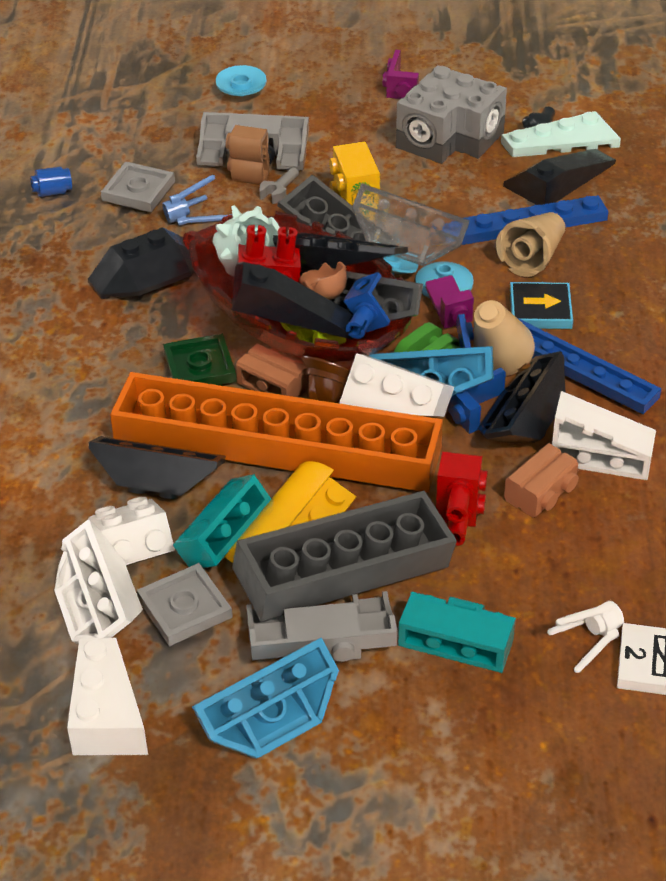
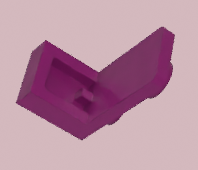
(397, 81)
(449, 300)

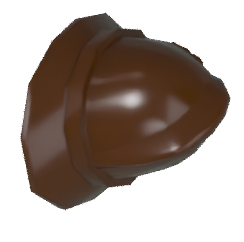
(325, 379)

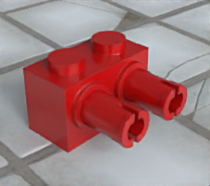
(283, 258)
(458, 492)

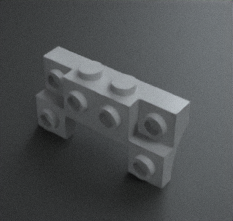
(285, 134)
(342, 626)

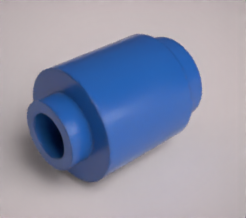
(51, 181)

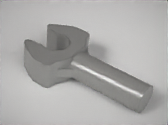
(277, 189)

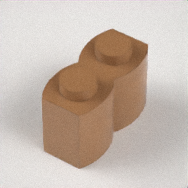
(248, 154)

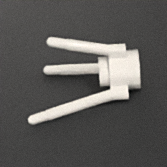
(599, 620)

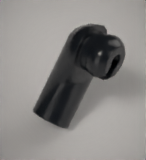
(539, 118)

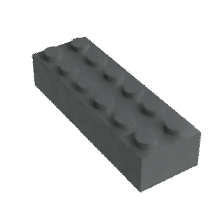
(343, 554)

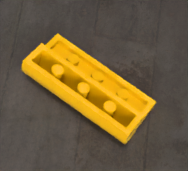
(302, 498)

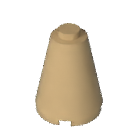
(530, 243)
(507, 335)

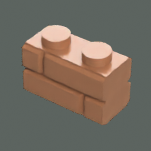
(271, 372)
(541, 480)

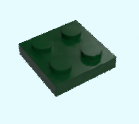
(201, 360)

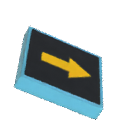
(542, 304)

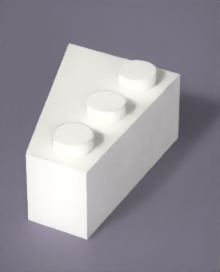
(394, 389)
(602, 439)
(102, 704)

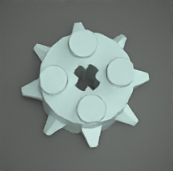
(234, 233)

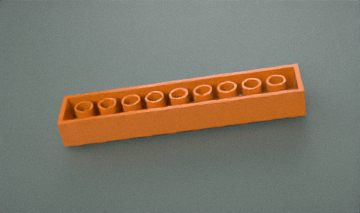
(279, 430)

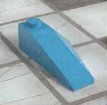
(456, 367)

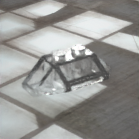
(407, 223)

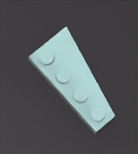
(561, 136)

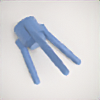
(177, 207)

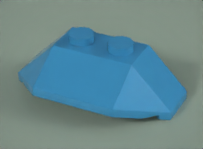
(271, 703)

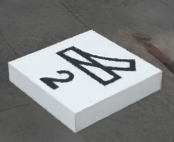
(642, 659)

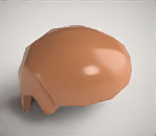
(326, 280)

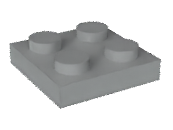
(138, 186)
(184, 604)

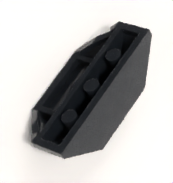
(142, 265)
(527, 403)
(153, 467)

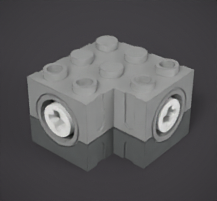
(450, 115)

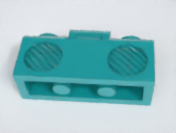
(222, 522)
(457, 631)

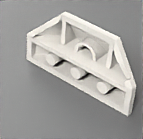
(94, 586)

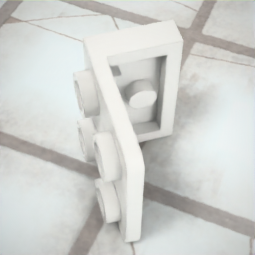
(135, 529)

